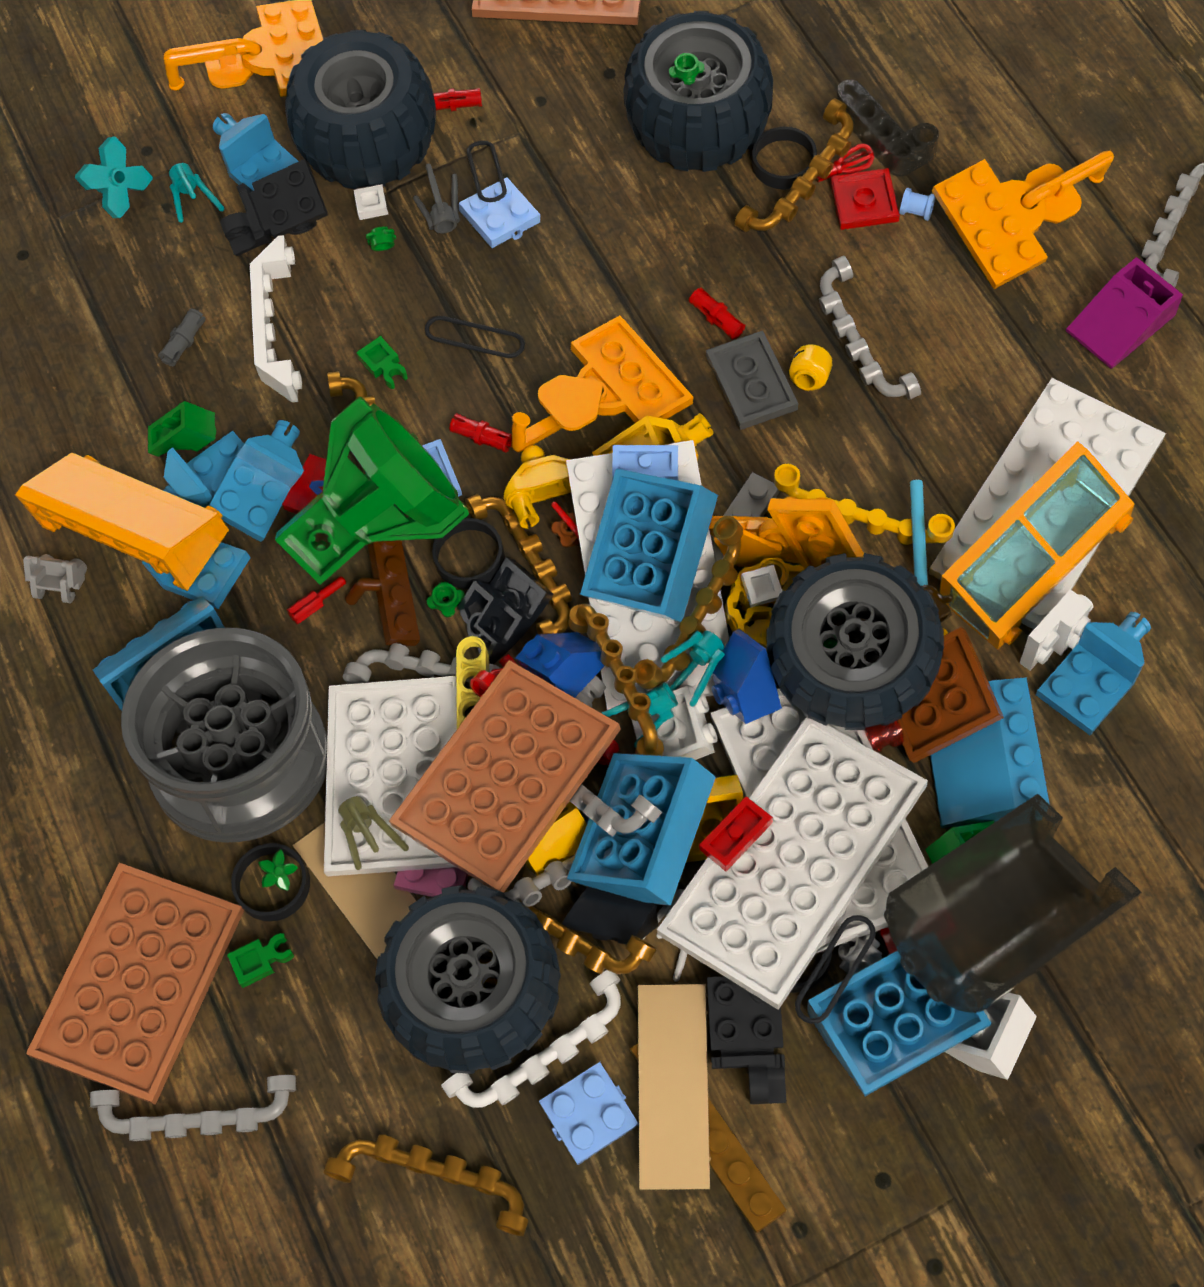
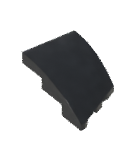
(504, 608)
(612, 916)

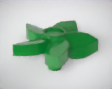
(277, 871)

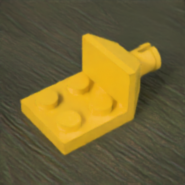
(659, 431)

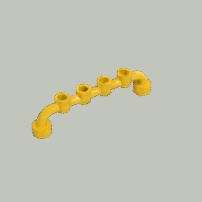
(939, 528)

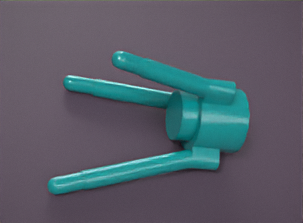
(185, 182)
(705, 649)
(662, 702)

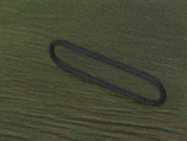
(504, 189)
(471, 347)
(828, 1010)

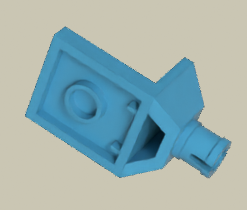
(250, 148)
(203, 474)
(259, 481)
(215, 578)
(1097, 672)

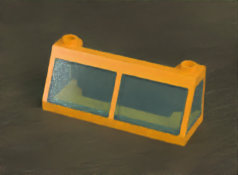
(1035, 545)

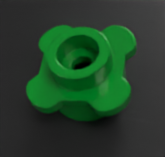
(686, 68)
(381, 238)
(441, 591)

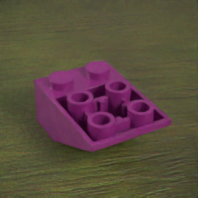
(1125, 313)

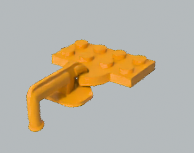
(268, 50)
(1001, 218)
(616, 378)
(797, 533)

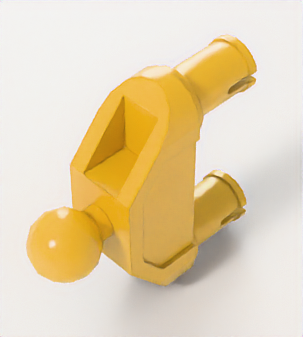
(536, 481)

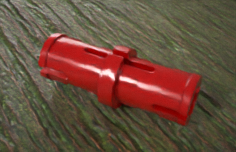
(471, 96)
(717, 313)
(481, 432)

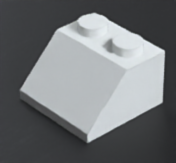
(999, 1045)

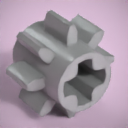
(850, 950)

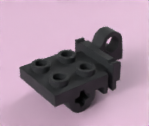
(277, 206)
(746, 1035)

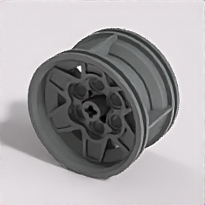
(252, 790)

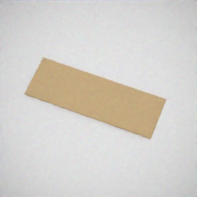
(364, 899)
(673, 1087)

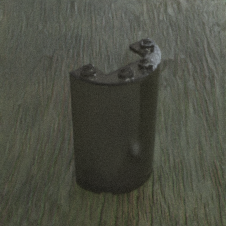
(999, 909)

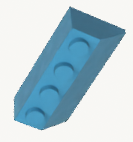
(119, 670)

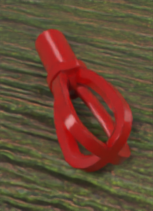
(840, 165)

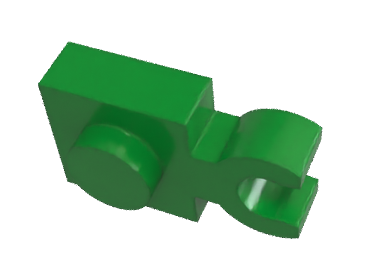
(382, 359)
(254, 961)

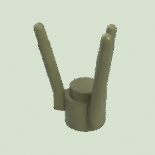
(358, 818)

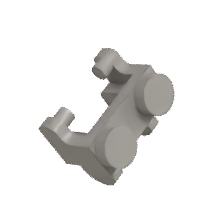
(54, 575)

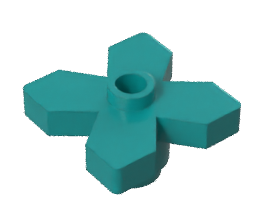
(113, 177)

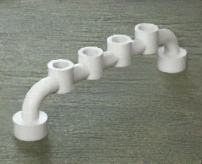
(535, 1067)

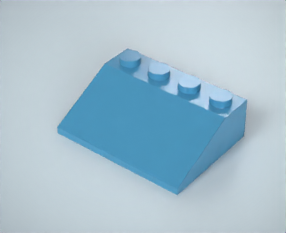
(649, 544)
(994, 767)
(652, 858)
(888, 1024)

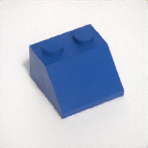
(562, 660)
(745, 679)

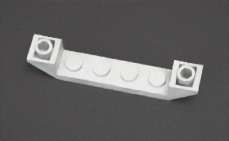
(271, 264)

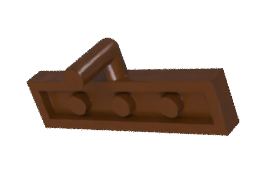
(392, 592)

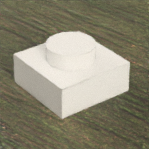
(370, 202)
(761, 585)

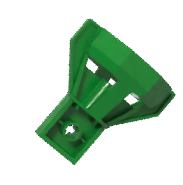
(361, 506)

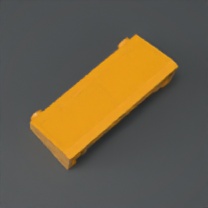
(125, 516)

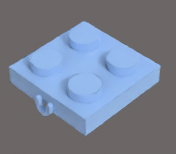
(502, 218)
(588, 1113)

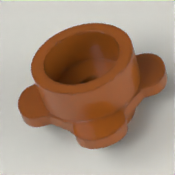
(566, 538)

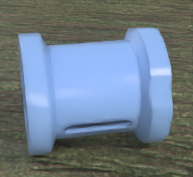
(917, 204)

